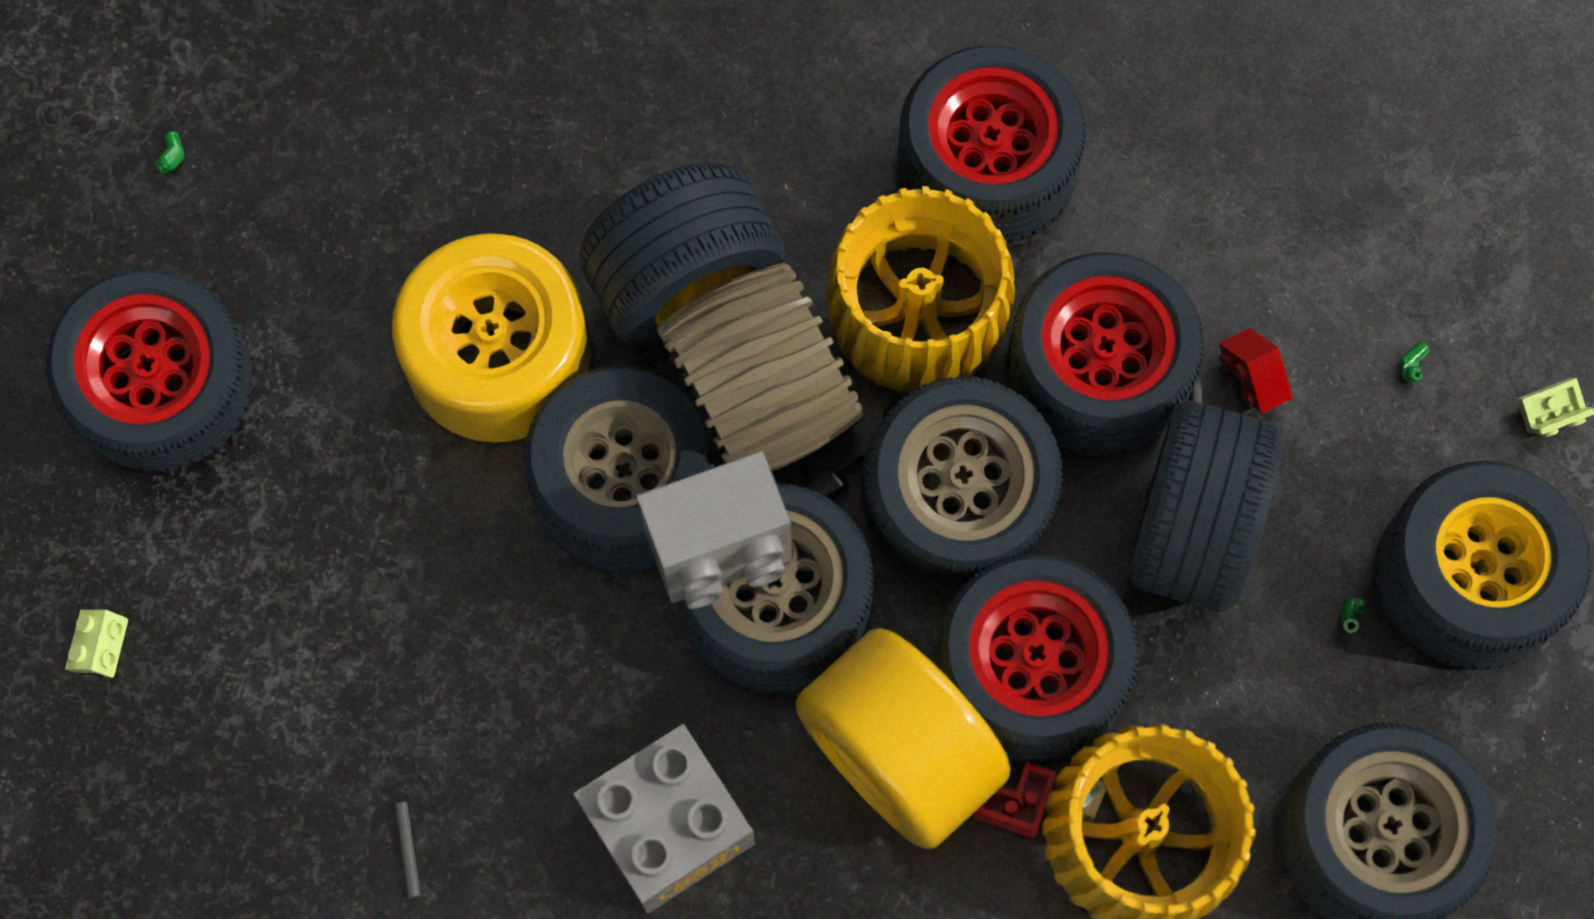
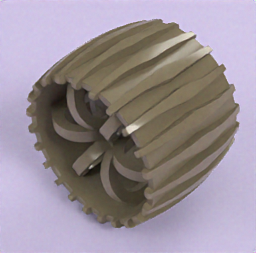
(761, 368)

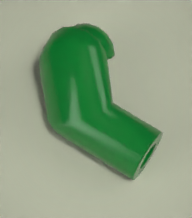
(172, 155)
(1410, 362)
(1351, 607)

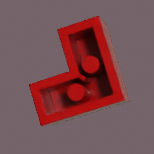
(1258, 368)
(1020, 809)

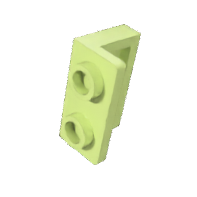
(1554, 408)
(96, 642)

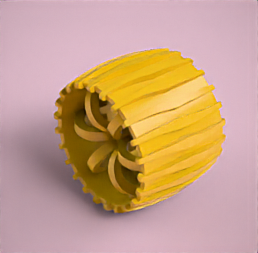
(921, 221)
(1192, 761)

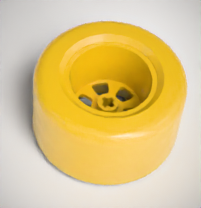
(460, 285)
(903, 737)

